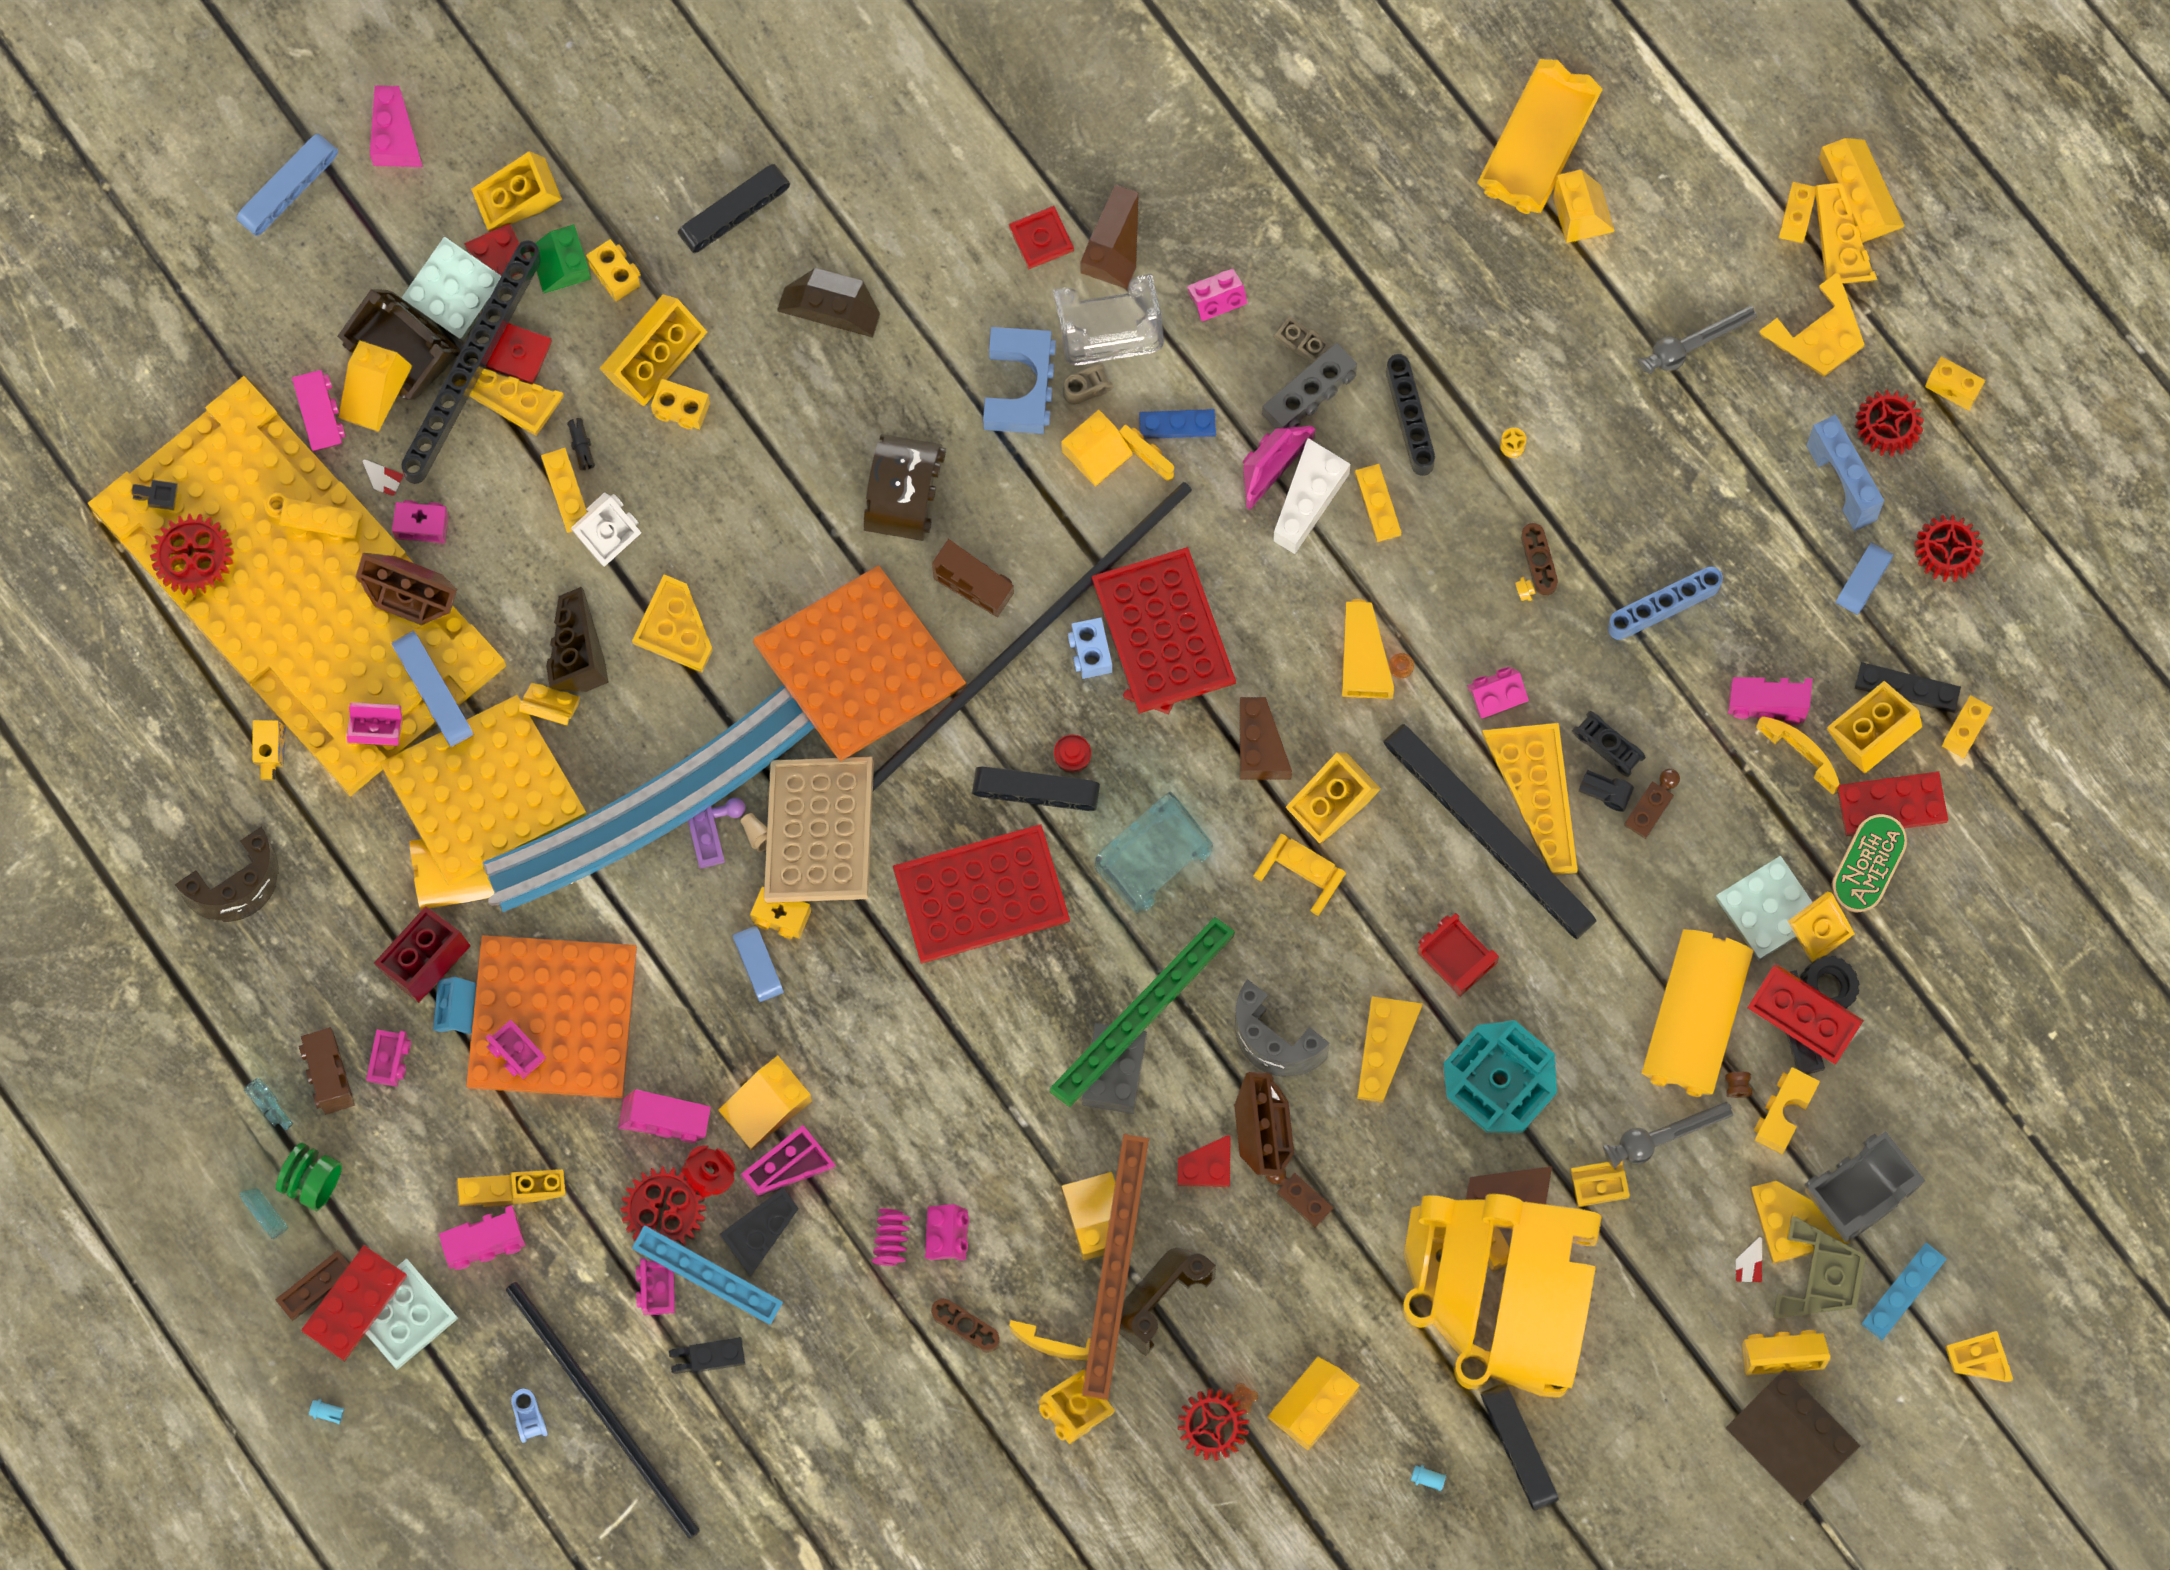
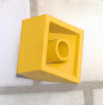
(1096, 448)

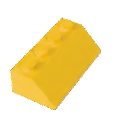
(1872, 206)
(653, 349)

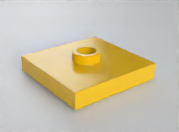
(1821, 927)

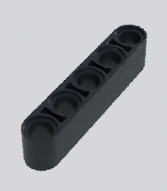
(733, 208)
(1414, 425)
(1036, 788)
(1519, 1446)

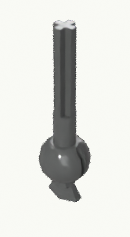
(1670, 352)
(1639, 1145)

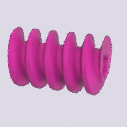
(890, 1237)

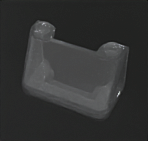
(1111, 324)

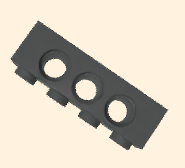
(1333, 360)

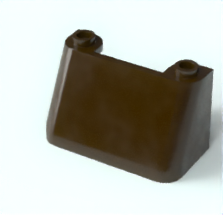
(396, 326)
(1176, 1265)

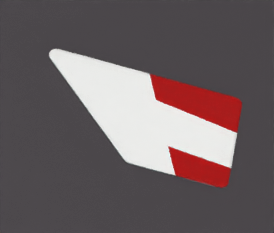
(382, 478)
(1750, 1263)

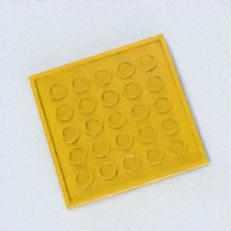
(484, 791)

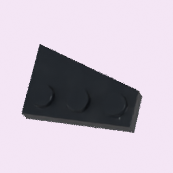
(759, 1229)

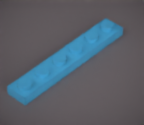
(707, 1275)

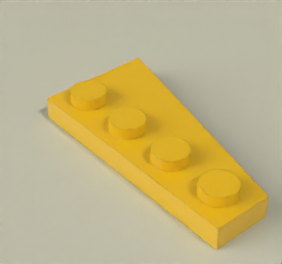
(1841, 237)
(515, 400)
(1386, 1038)

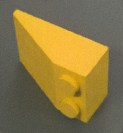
(516, 192)
(372, 385)
(1333, 796)
(765, 1103)
(1090, 1210)

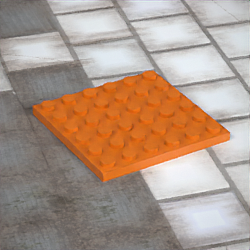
(859, 663)
(567, 1001)

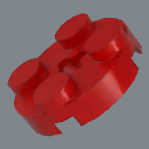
(703, 1181)

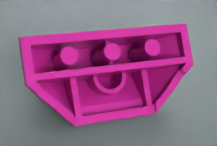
(1272, 459)

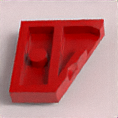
(1206, 1165)

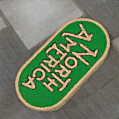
(1869, 863)

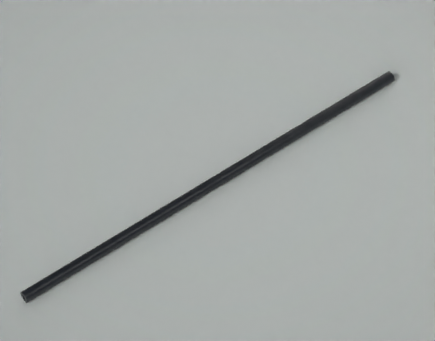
(1029, 635)

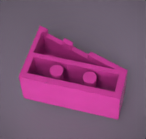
(391, 130)
(1769, 699)
(664, 1116)
(787, 1163)
(482, 1239)

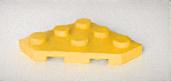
(674, 626)
(1774, 1207)

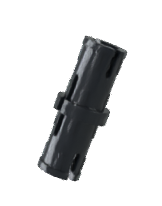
(581, 444)

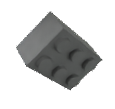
(1119, 1083)

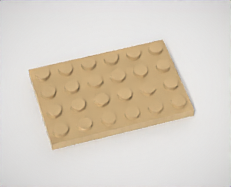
(819, 829)

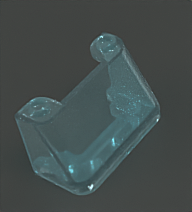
(1152, 852)

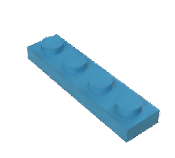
(1903, 1291)

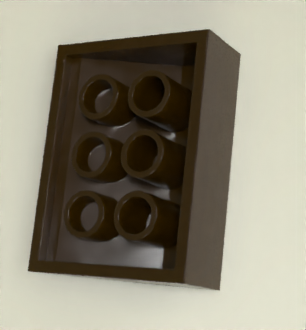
(1793, 1437)

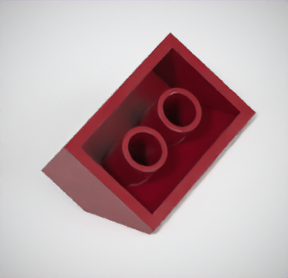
(422, 954)

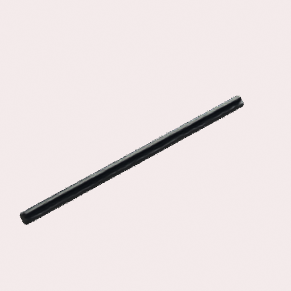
(603, 1410)

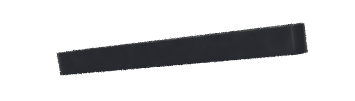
(471, 373)
(1490, 831)

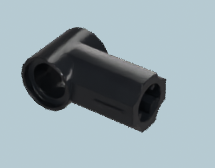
(1613, 792)

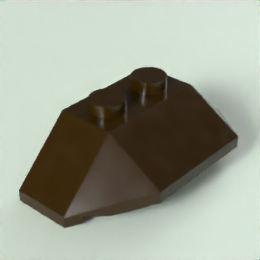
(831, 301)

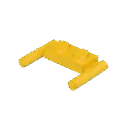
(1307, 865)

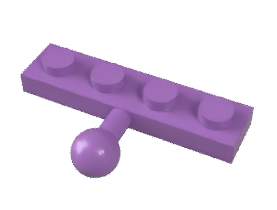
(705, 833)

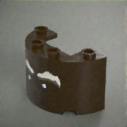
(902, 487)
(242, 892)

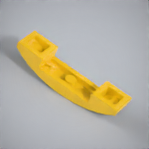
(1777, 729)
(1027, 1334)

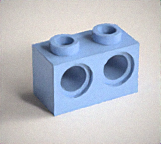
(1095, 647)

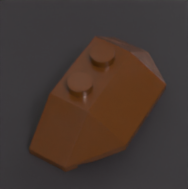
(405, 588)
(1263, 1125)

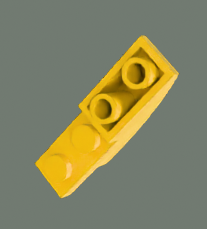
(511, 1189)

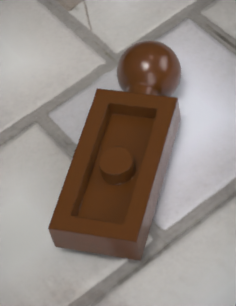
(1653, 804)
(1302, 1198)

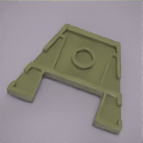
(1832, 1277)

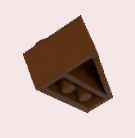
(972, 578)
(1260, 744)
(326, 1071)
(1526, 1185)

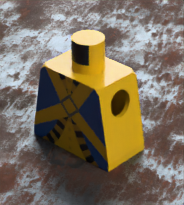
(268, 736)

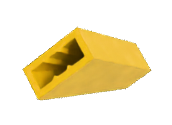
(1364, 658)

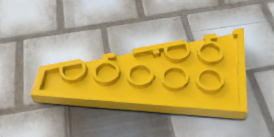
(1535, 775)

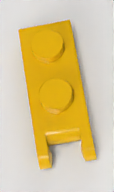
(1148, 453)

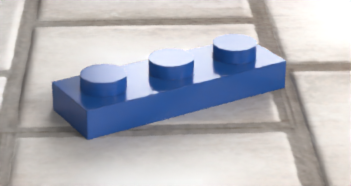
(1177, 423)

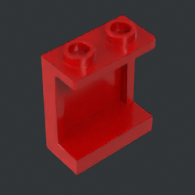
(1456, 954)

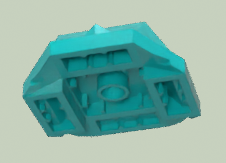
(1505, 1051)

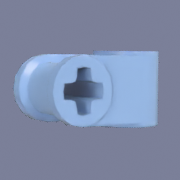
(528, 1420)

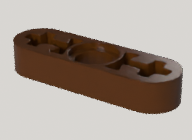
(1537, 577)
(945, 1320)

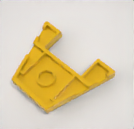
(1828, 339)

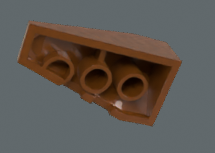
(1113, 243)

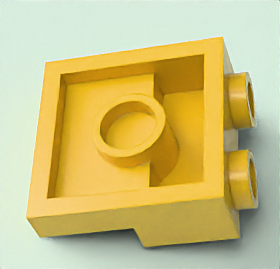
(1071, 1411)

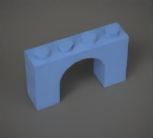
(1029, 412)
(1831, 444)

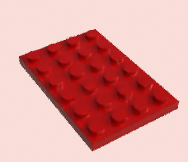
(1163, 630)
(981, 893)

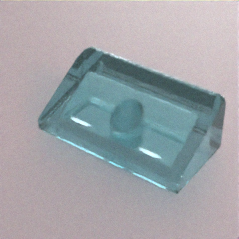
(263, 1212)

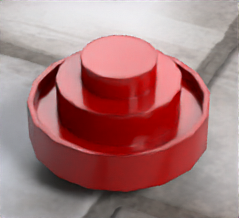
(1072, 753)

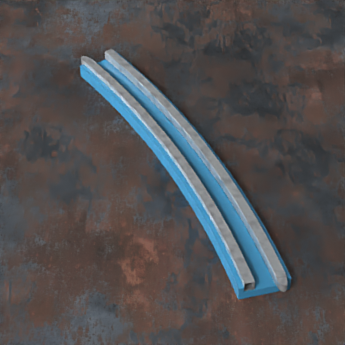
(651, 808)

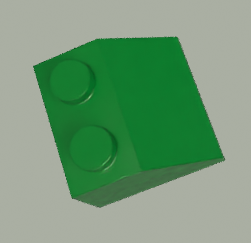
(561, 260)

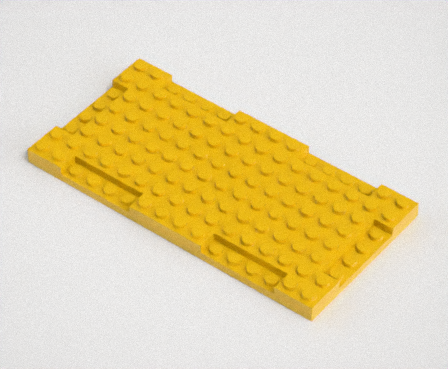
(292, 599)

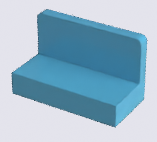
(454, 1005)

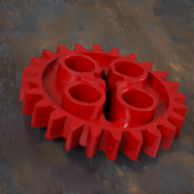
(192, 576)
(640, 1204)

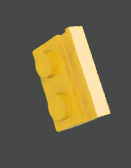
(549, 703)
(1599, 1183)

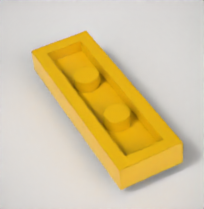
(1378, 503)
(319, 518)

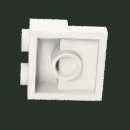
(606, 528)

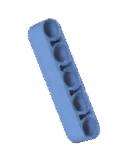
(287, 184)
(1671, 593)
(432, 688)

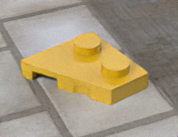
(1980, 1357)

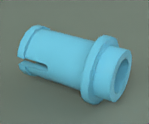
(326, 1411)
(1428, 1478)

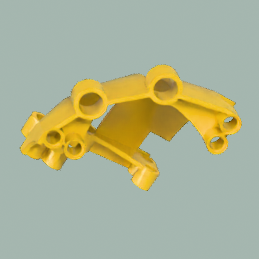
(1542, 1292)

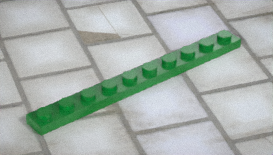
(1142, 1012)

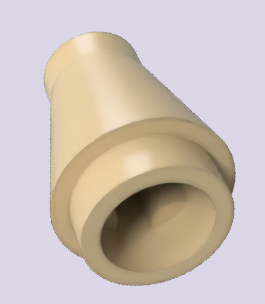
(755, 831)

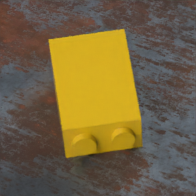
(1581, 206)

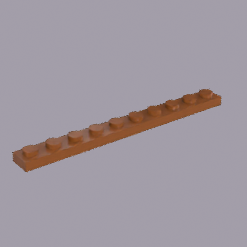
(1115, 1267)

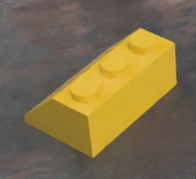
(1875, 726)
(1786, 1352)
(1314, 1402)

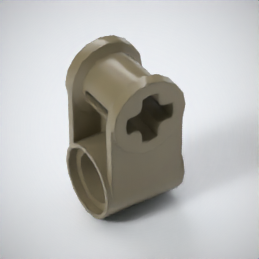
(1090, 381)

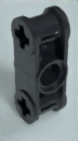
(1595, 731)

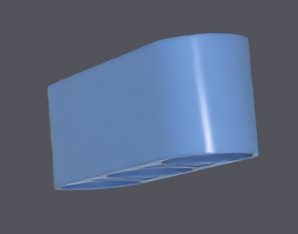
(1864, 578)
(758, 963)

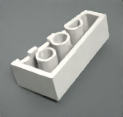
(1311, 491)

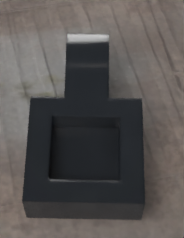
(159, 495)

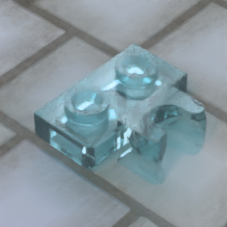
(266, 1101)

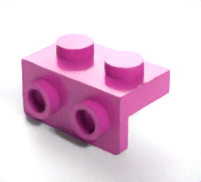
(1218, 294)
(1498, 692)
(374, 724)
(516, 1049)
(387, 1058)
(946, 1232)
(657, 1288)

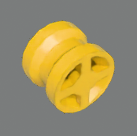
(1513, 436)

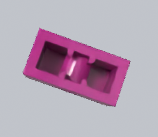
(430, 529)

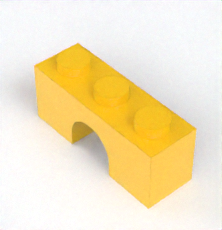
(564, 487)
(1796, 1090)

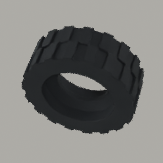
(1839, 969)

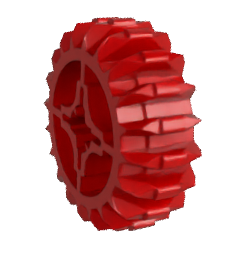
(1872, 431)
(1970, 548)
(1217, 1436)

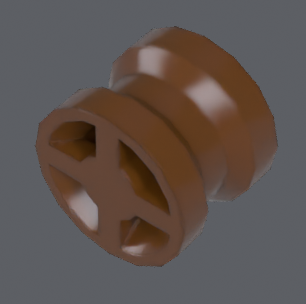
(1738, 1084)

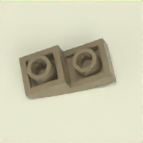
(1301, 341)

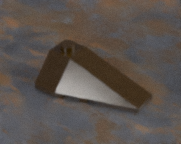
(576, 650)

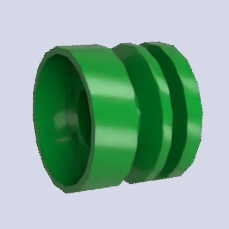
(309, 1176)

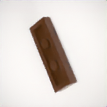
(312, 1286)

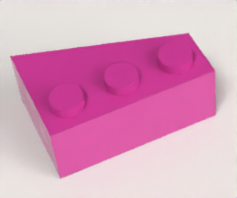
(318, 410)

